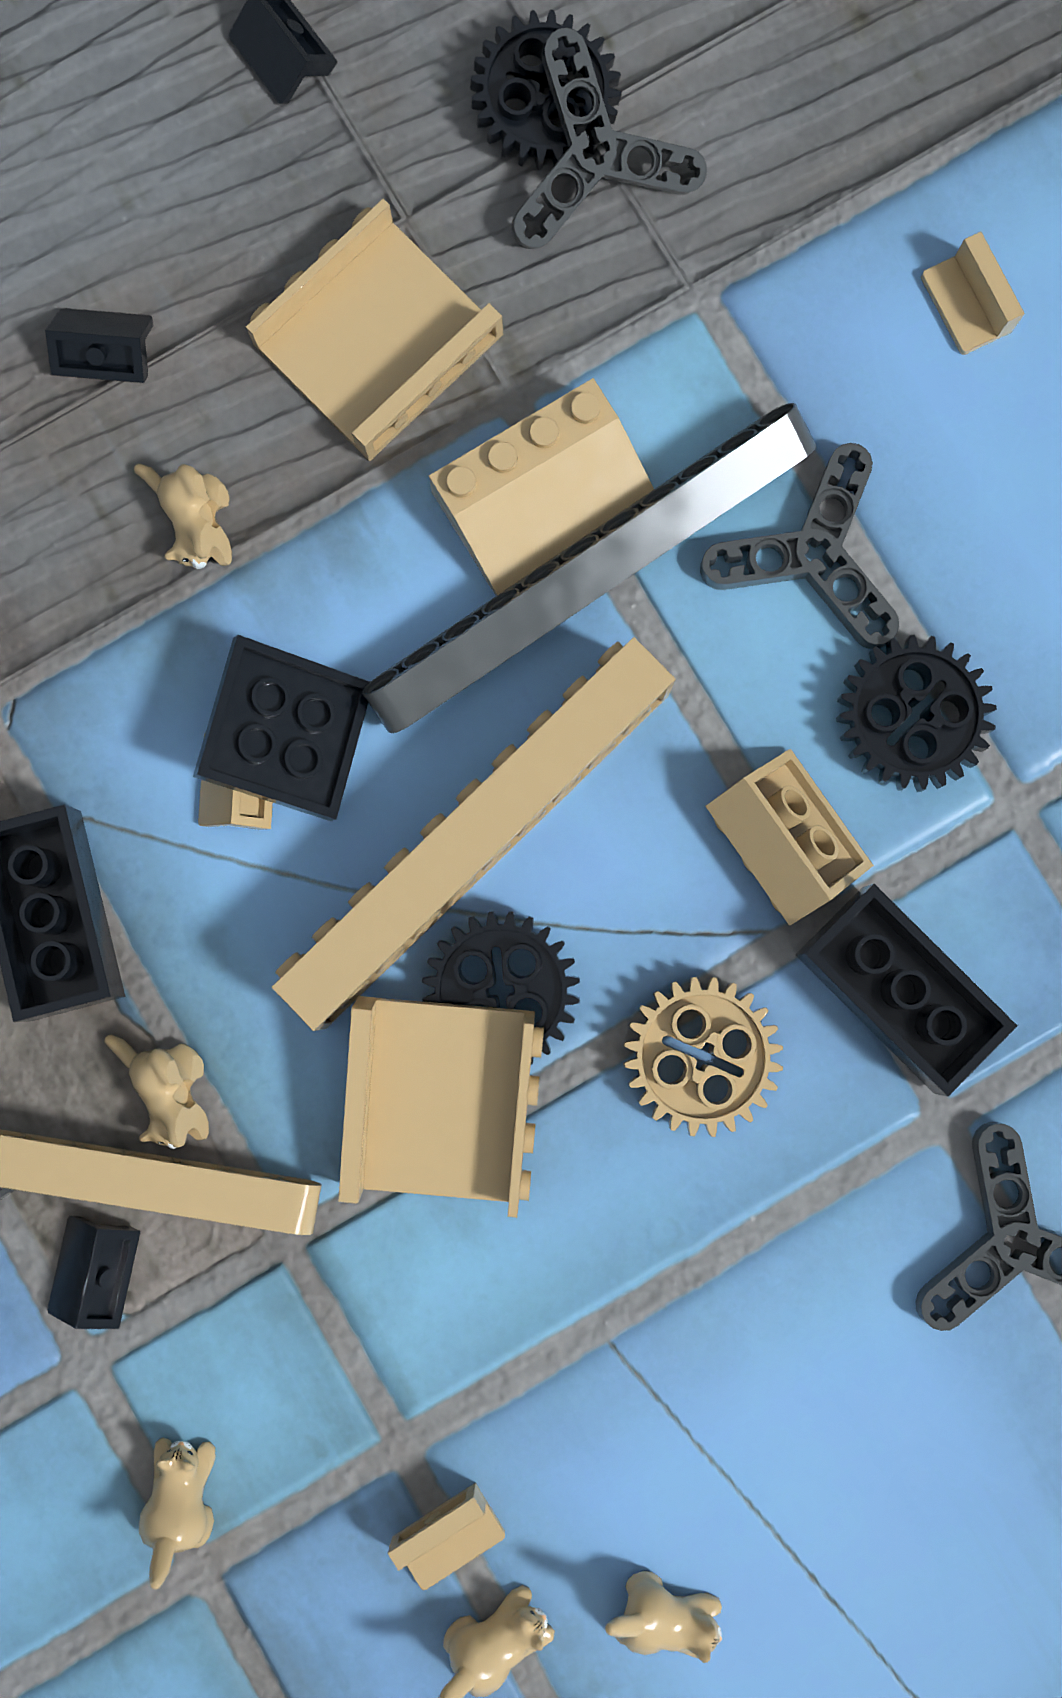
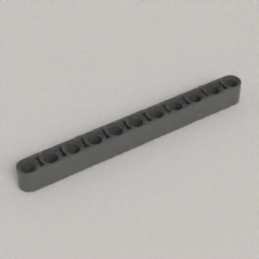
(589, 568)

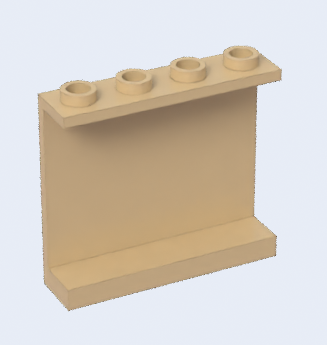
(373, 331)
(439, 1100)

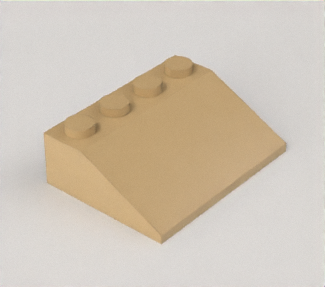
(541, 485)

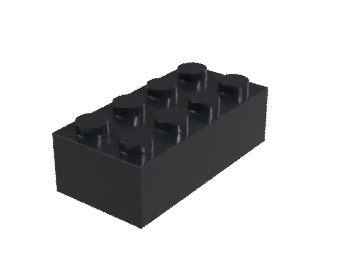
(52, 918)
(906, 990)

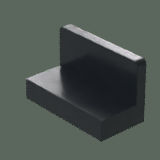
(280, 46)
(98, 345)
(93, 1274)

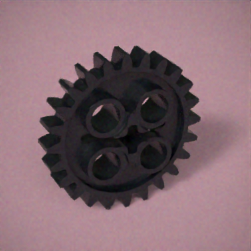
(530, 129)
(946, 741)
(545, 985)

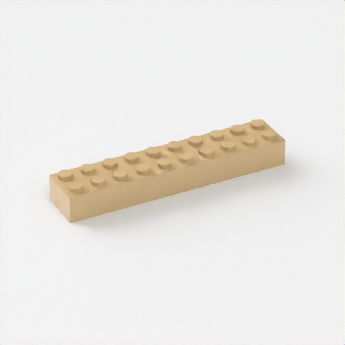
(475, 835)

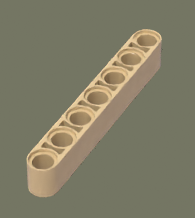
(157, 1183)

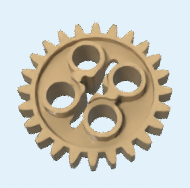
(685, 1096)

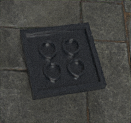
(283, 729)

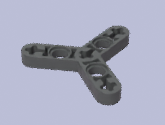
(617, 144)
(816, 532)
(991, 1246)

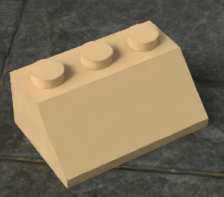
(789, 837)

